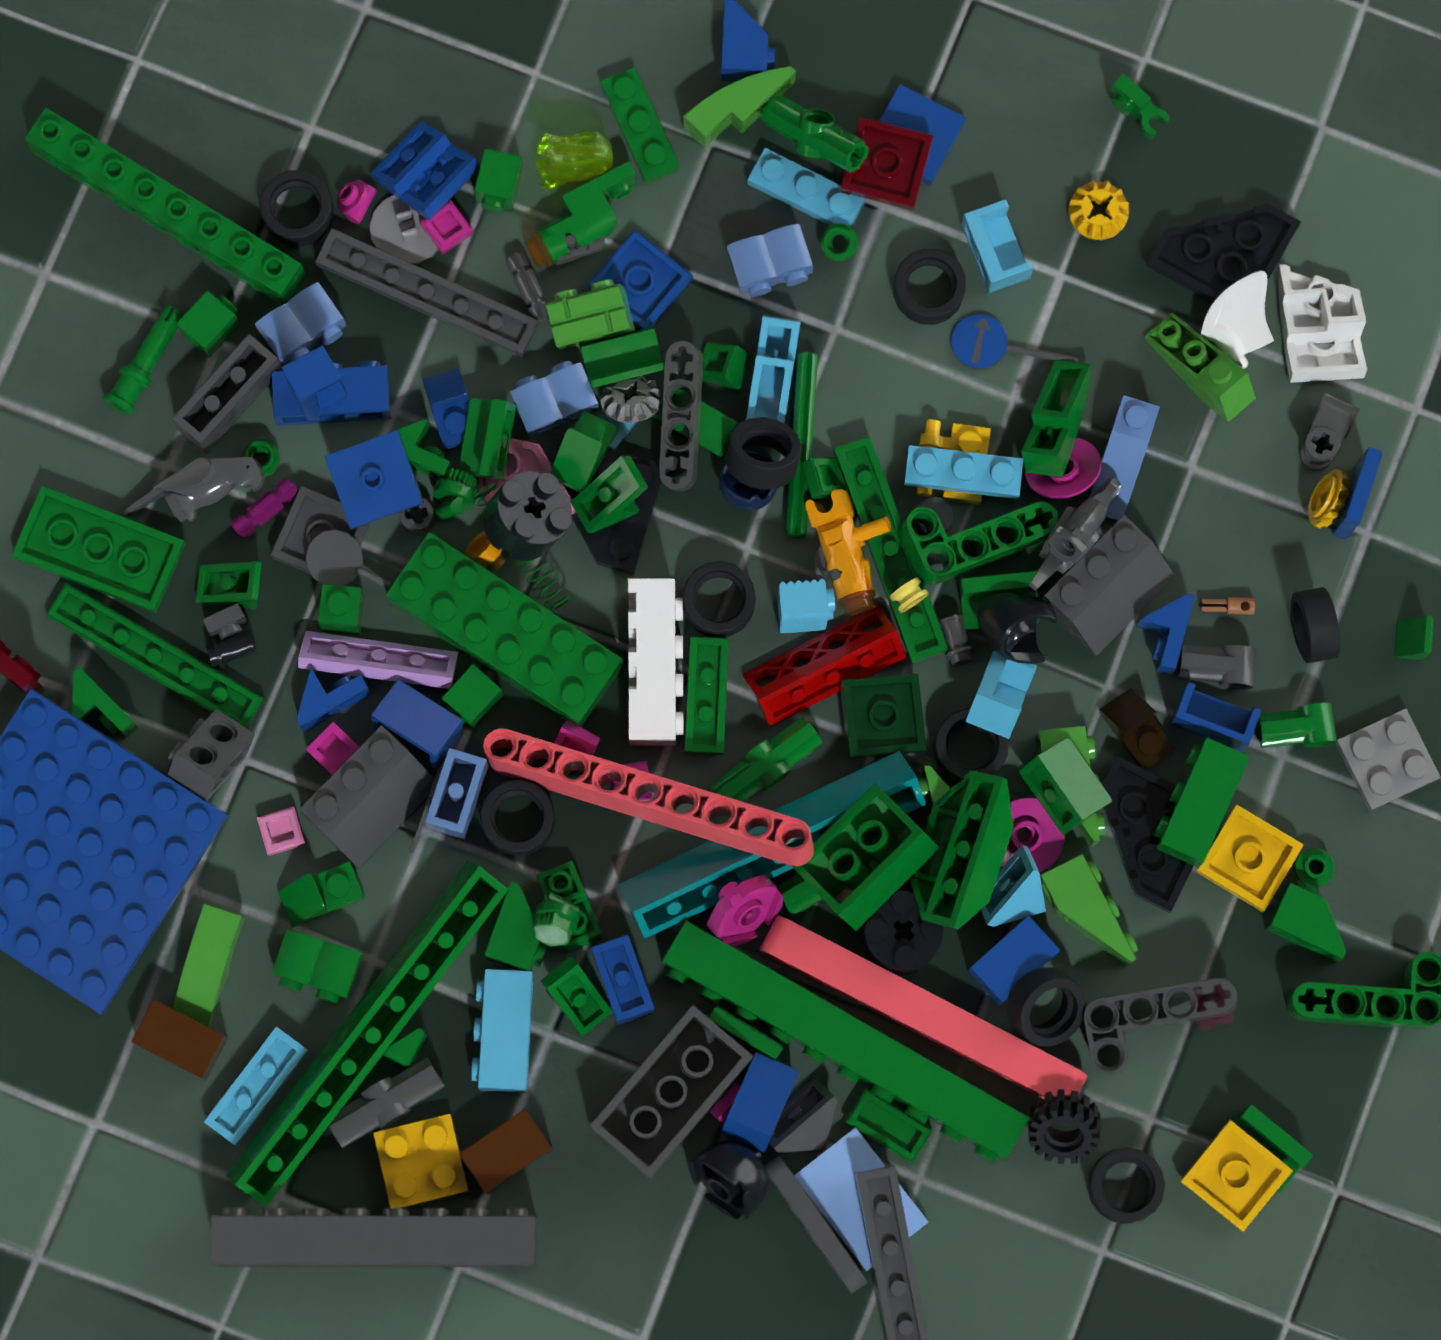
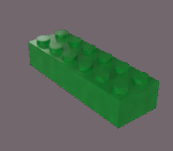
(504, 630)

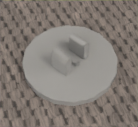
(398, 232)

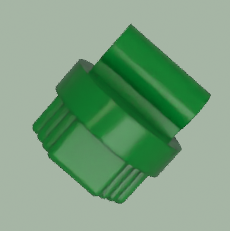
(455, 493)
(555, 920)

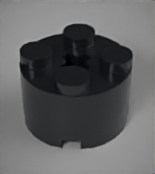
(527, 515)
(901, 955)

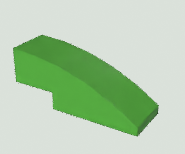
(736, 104)
(207, 964)

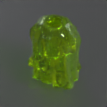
(573, 158)

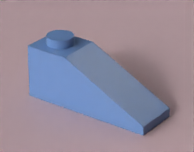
(1126, 450)

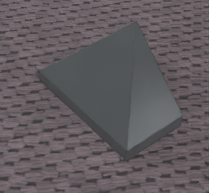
(805, 1120)

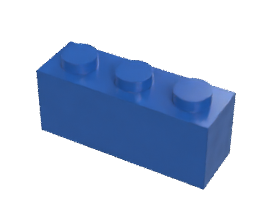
(366, 398)

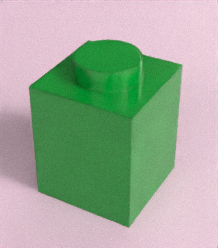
(498, 180)
(209, 323)
(341, 609)
(472, 697)

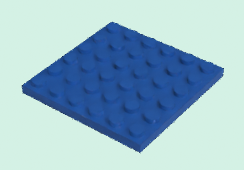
(88, 850)

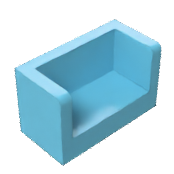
(995, 247)
(1000, 695)

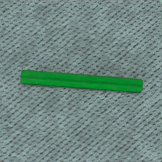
(803, 426)

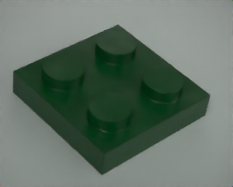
(883, 716)

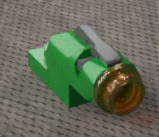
(587, 219)

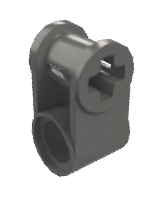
(1329, 428)

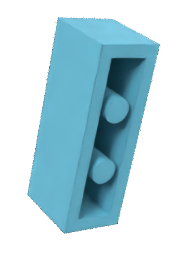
(503, 1030)

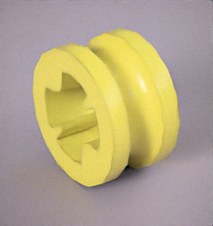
(909, 595)

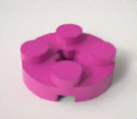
(744, 909)

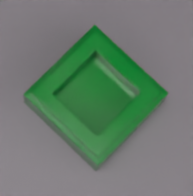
(822, 476)

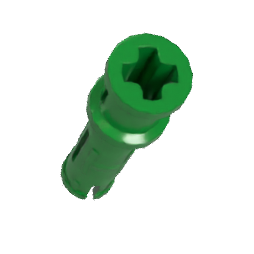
(136, 375)

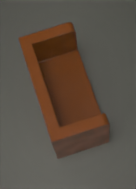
(179, 1040)
(505, 1151)

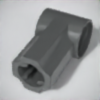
(1229, 666)

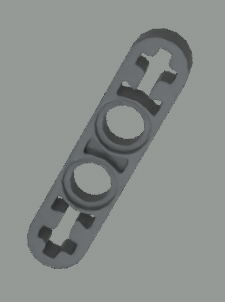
(674, 416)
(815, 1225)

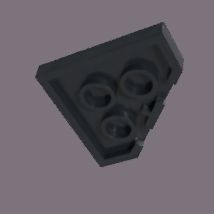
(1223, 249)
(622, 542)
(1133, 815)

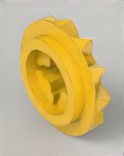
(1098, 226)
(1328, 498)

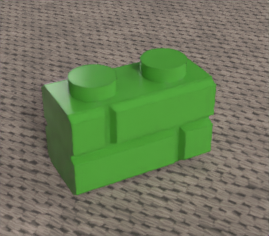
(589, 315)

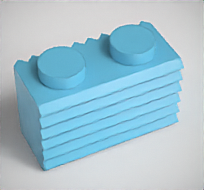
(804, 606)

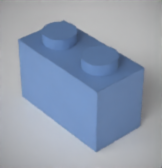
(456, 793)

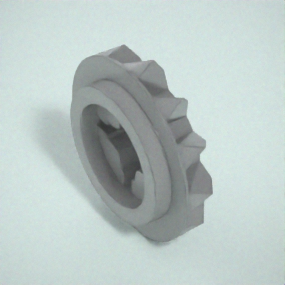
(638, 407)

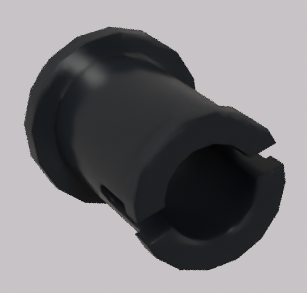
(230, 649)

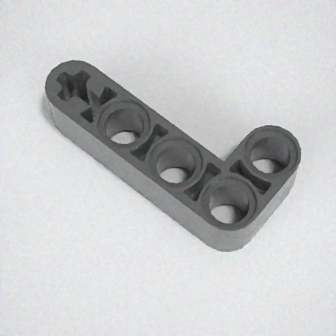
(1161, 1016)

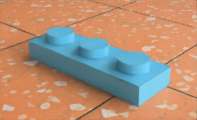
(804, 189)
(963, 472)
(256, 1086)

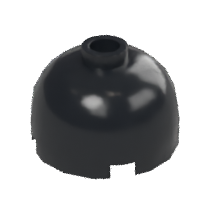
(732, 1176)

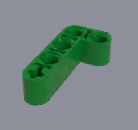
(982, 537)
(1366, 997)

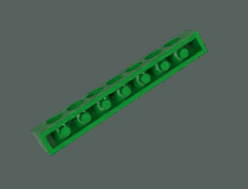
(165, 207)

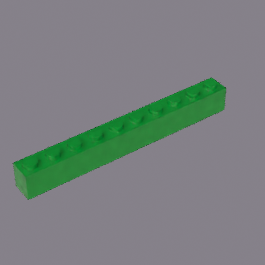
(366, 1033)
(844, 1041)

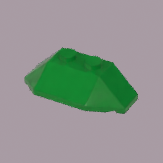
(973, 833)

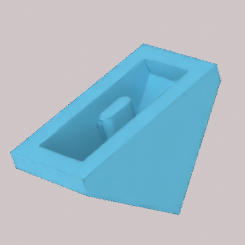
(1016, 891)

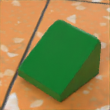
(724, 364)
(1414, 637)
(406, 1049)

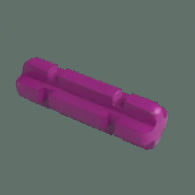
(265, 508)

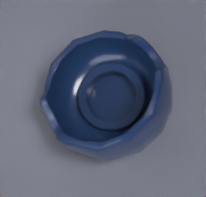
(741, 495)

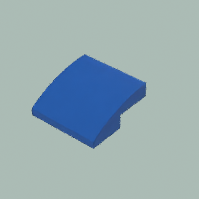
(425, 170)

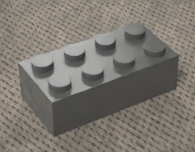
(671, 1092)

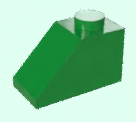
(1307, 921)
(513, 934)

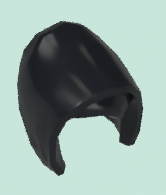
(1010, 625)

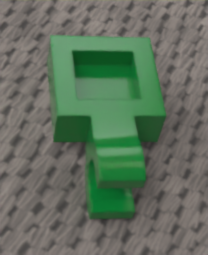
(1132, 100)

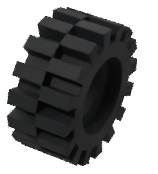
(1068, 1110)

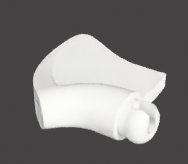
(1238, 318)

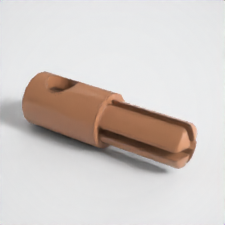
(1234, 605)

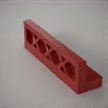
(806, 685)

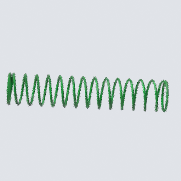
(536, 569)

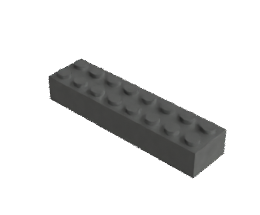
(373, 1240)

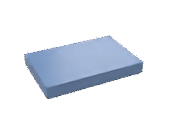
(834, 1192)

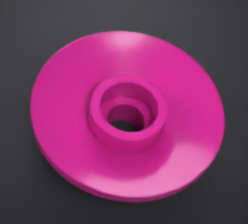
(1079, 474)
(1044, 837)

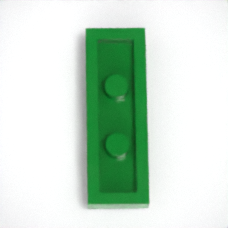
(640, 125)
(706, 696)

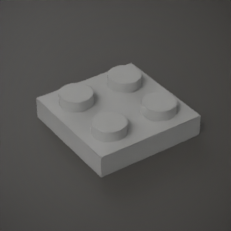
(1387, 760)

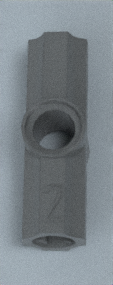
(385, 1102)

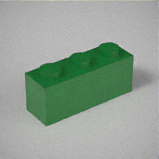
(1200, 801)

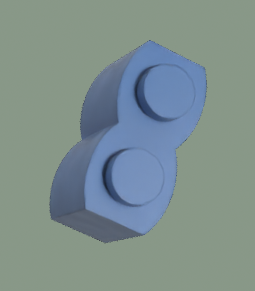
(770, 260)
(301, 324)
(554, 398)

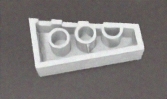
(652, 662)

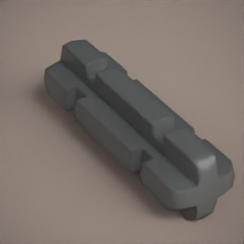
(528, 286)

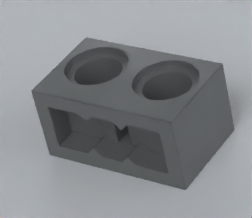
(209, 754)

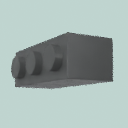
(227, 394)

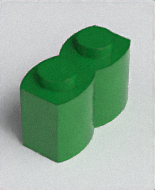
(317, 965)

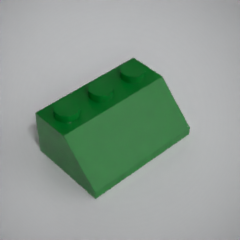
(866, 857)

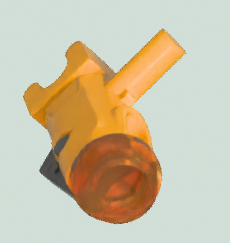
(841, 551)

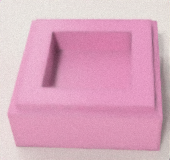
(281, 831)

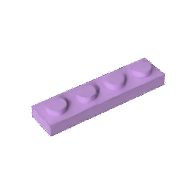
(378, 659)

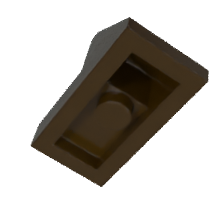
(1137, 729)

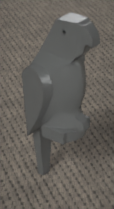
(202, 484)
(1075, 533)

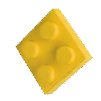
(1249, 858)
(421, 1162)
(1236, 1175)

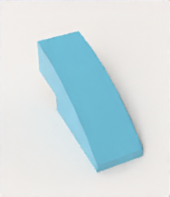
(773, 368)

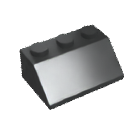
(1109, 586)
(369, 797)

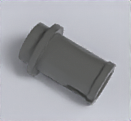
(957, 641)

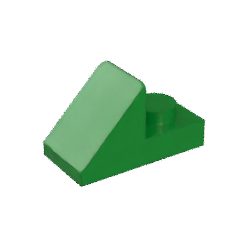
(583, 451)
(428, 461)
(610, 496)
(229, 584)
(90, 699)
(320, 894)
(576, 996)

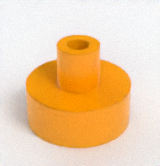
(484, 552)

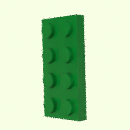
(98, 549)

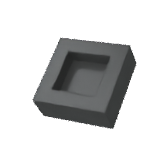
(225, 622)

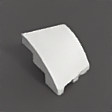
(1320, 328)

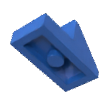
(449, 406)
(1172, 622)
(319, 706)

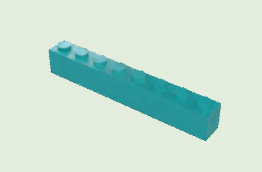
(696, 877)

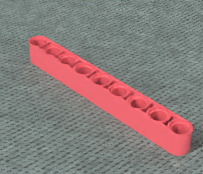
(658, 810)
(919, 1010)

